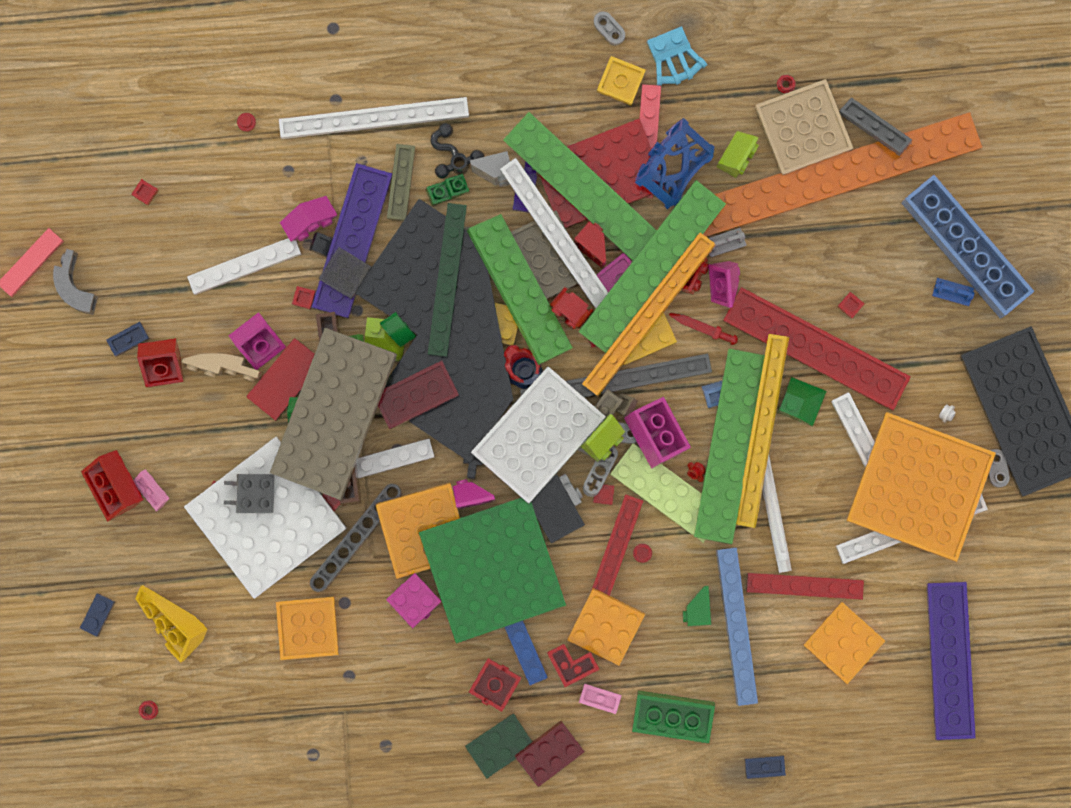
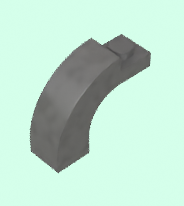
(66, 288)

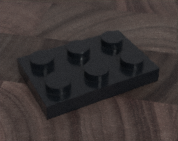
(556, 511)

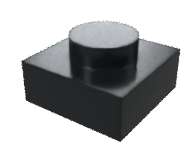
(320, 244)

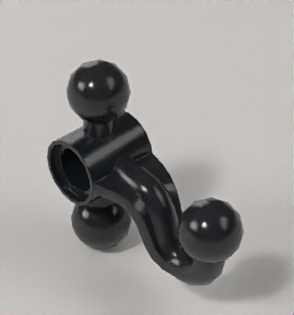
(442, 170)

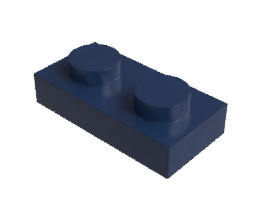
(127, 339)
(97, 614)
(765, 767)

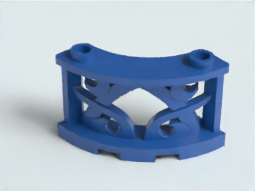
(677, 137)

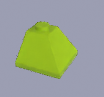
(378, 337)

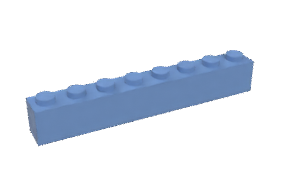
(736, 626)

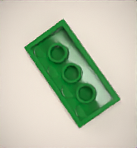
(673, 716)

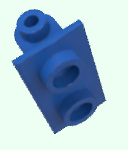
(953, 292)

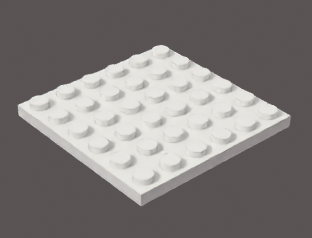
(265, 545)

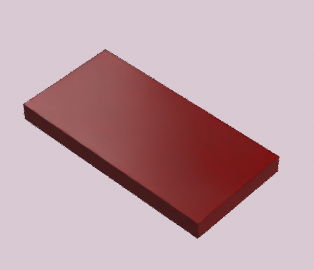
(282, 380)

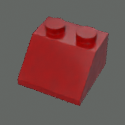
(592, 243)
(160, 362)

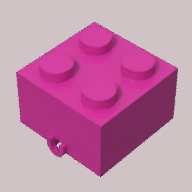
(413, 601)

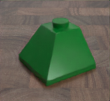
(801, 401)

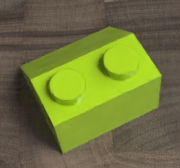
(603, 438)

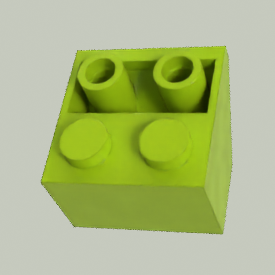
(735, 157)

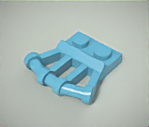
(671, 45)

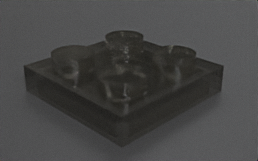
(344, 273)

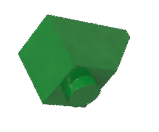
(698, 609)

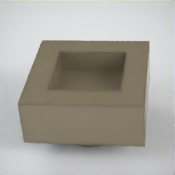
(627, 405)

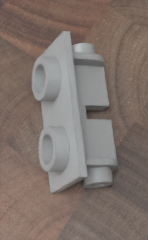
(727, 242)

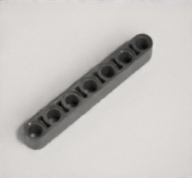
(347, 542)

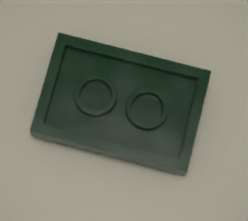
(498, 745)

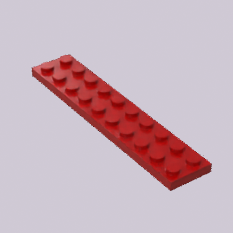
(818, 349)

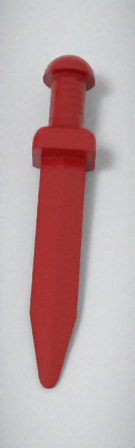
(716, 333)

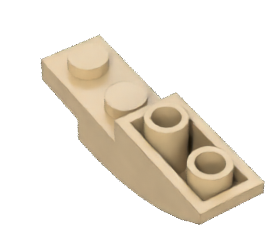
(215, 363)

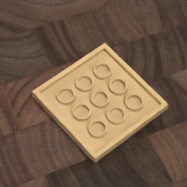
(803, 127)

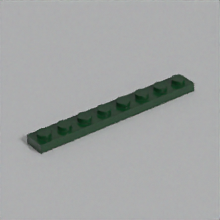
(447, 280)

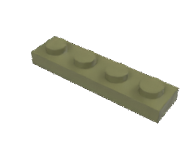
(401, 182)

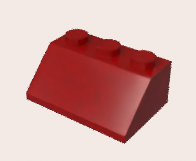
(111, 485)

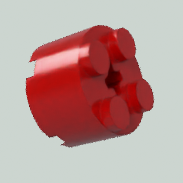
(571, 308)

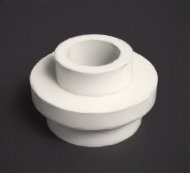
(947, 413)

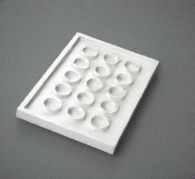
(538, 435)

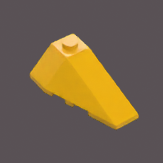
(176, 625)

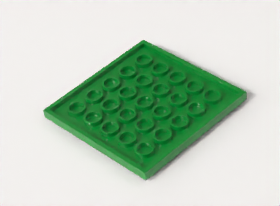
(492, 569)

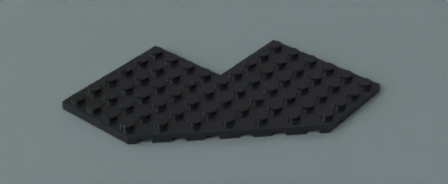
(406, 283)

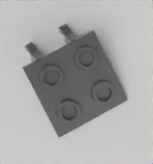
(254, 493)

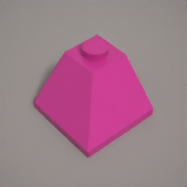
(724, 282)
(469, 494)

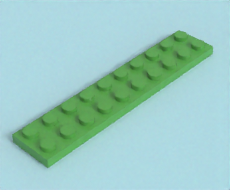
(580, 185)
(652, 264)
(729, 447)

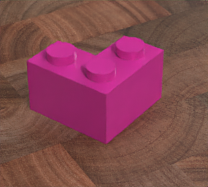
(308, 218)

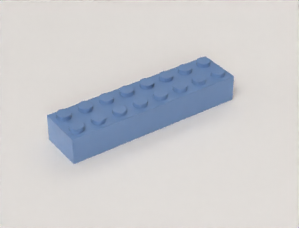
(967, 246)

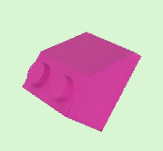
(257, 341)

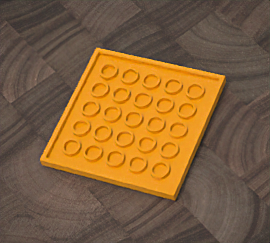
(921, 487)

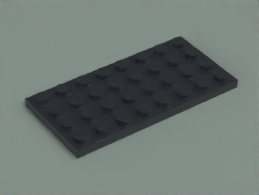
(1023, 409)

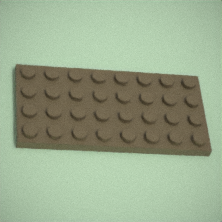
(333, 413)

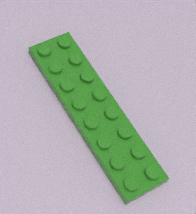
(519, 289)

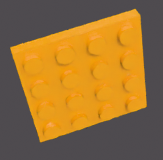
(406, 517)

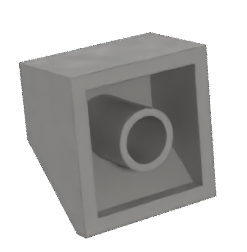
(489, 168)

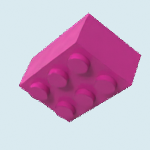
(657, 432)

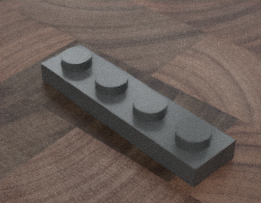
(875, 126)

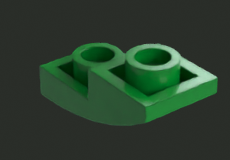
(447, 190)
(397, 329)

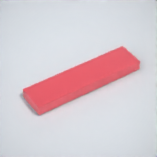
(30, 262)

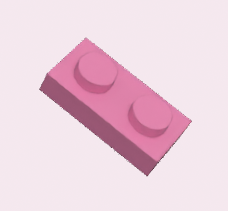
(151, 490)
(600, 698)

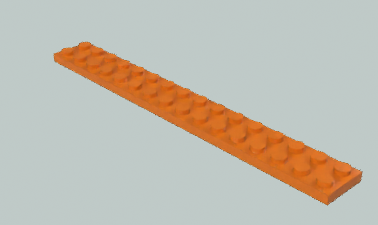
(844, 174)

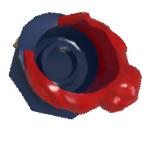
(521, 366)

